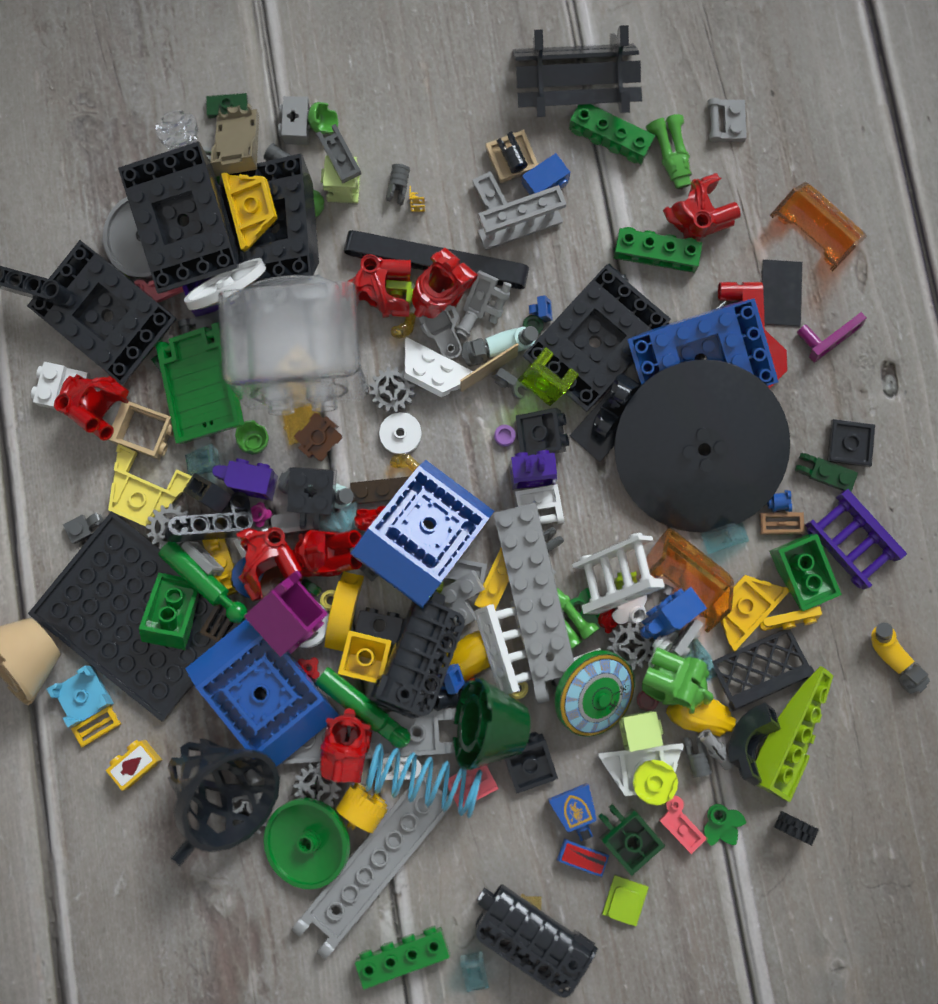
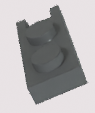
(339, 155)

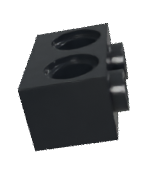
(207, 493)

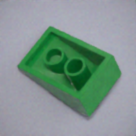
(806, 571)
(169, 612)

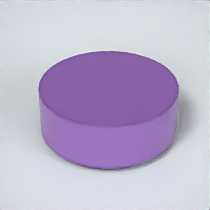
(504, 435)

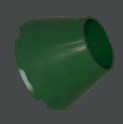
(488, 725)

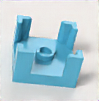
(81, 695)

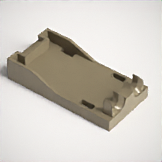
(235, 141)

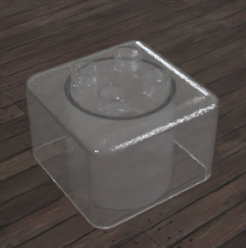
(294, 344)

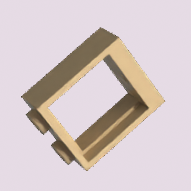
(123, 420)

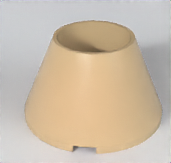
(26, 658)

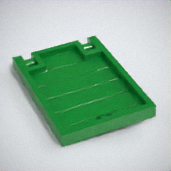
(196, 385)

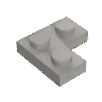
(459, 593)

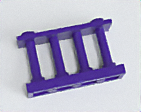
(876, 535)

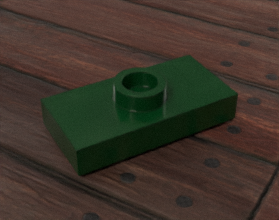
(221, 102)

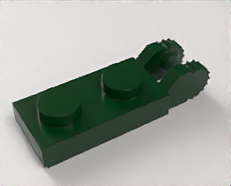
(827, 472)

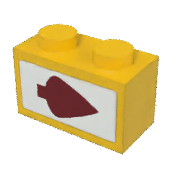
(133, 765)

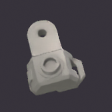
(443, 332)

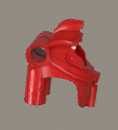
(697, 215)
(446, 275)
(371, 284)
(88, 406)
(314, 544)
(265, 555)
(343, 755)

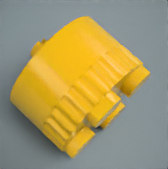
(362, 808)

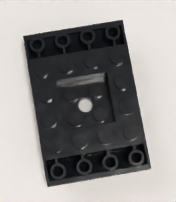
(163, 191)
(295, 245)
(95, 289)
(603, 310)

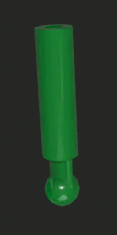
(203, 583)
(364, 709)

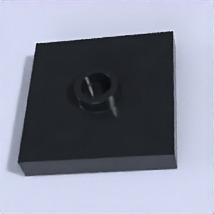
(851, 443)

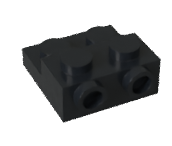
(542, 431)
(532, 766)

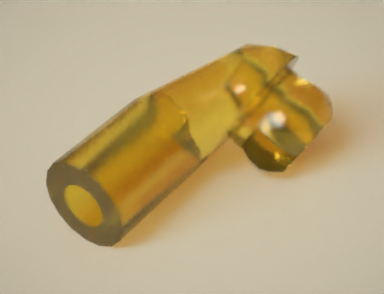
(404, 329)
(403, 461)

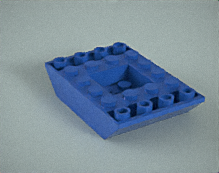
(723, 334)
(406, 551)
(293, 704)

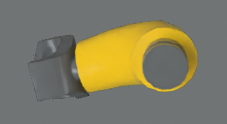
(888, 648)

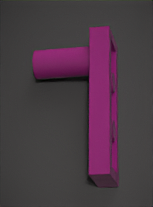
(821, 348)

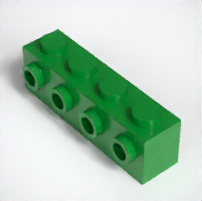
(611, 132)
(657, 249)
(403, 957)

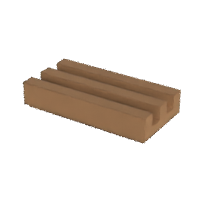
(800, 523)

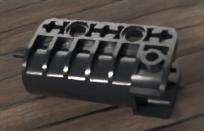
(416, 655)
(537, 935)

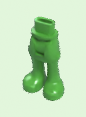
(675, 162)
(585, 629)

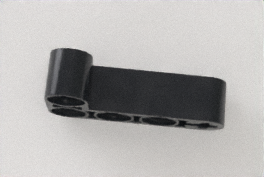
(207, 522)

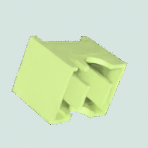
(338, 192)
(641, 731)

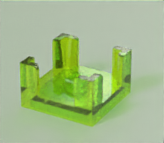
(543, 381)

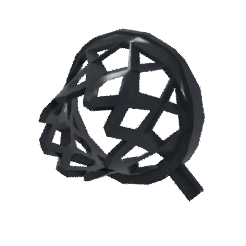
(185, 788)

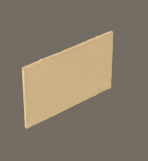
(489, 367)

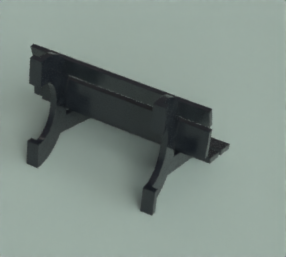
(579, 74)

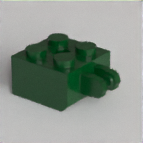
(617, 838)

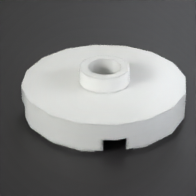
(400, 444)

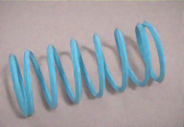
(377, 760)

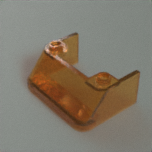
(821, 222)
(690, 567)

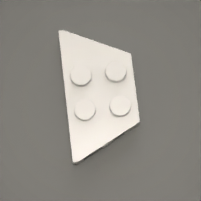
(431, 369)
(623, 763)

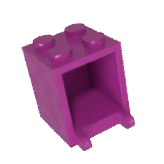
(287, 615)

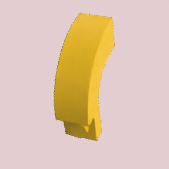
(343, 610)

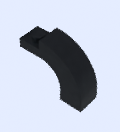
(746, 736)

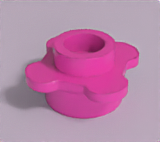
(260, 508)

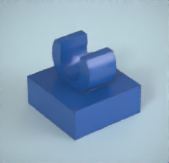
(542, 309)
(453, 680)

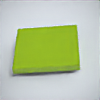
(625, 900)

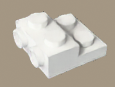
(51, 379)

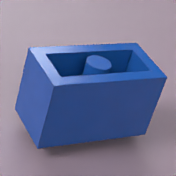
(546, 175)

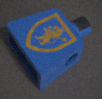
(575, 810)

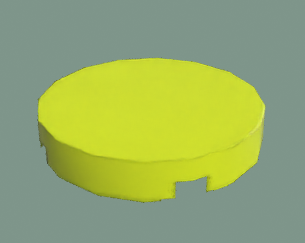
(655, 782)

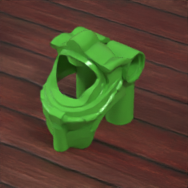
(677, 680)

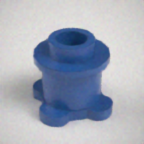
(780, 501)

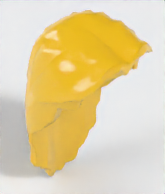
(470, 655)
(712, 717)

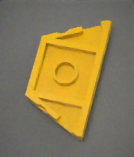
(250, 206)
(751, 605)

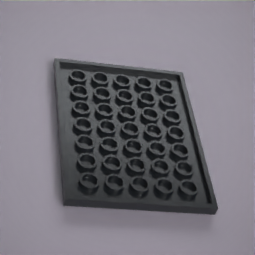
(99, 610)

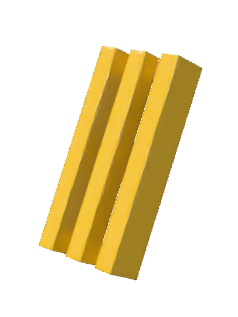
(79, 736)

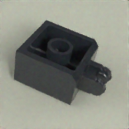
(300, 499)

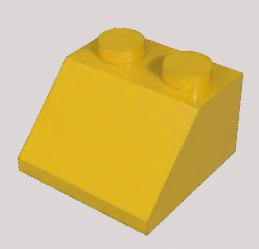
(364, 656)

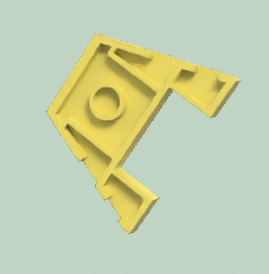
(136, 497)

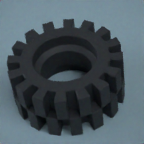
(796, 828)

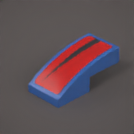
(583, 857)

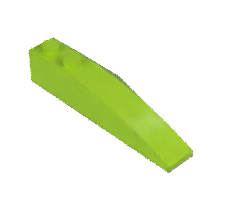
(784, 751)

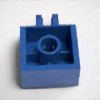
(672, 613)

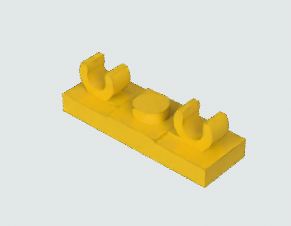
(220, 552)

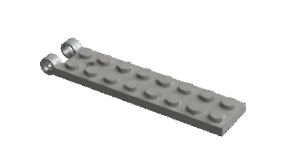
(534, 595)
(426, 744)
(372, 866)

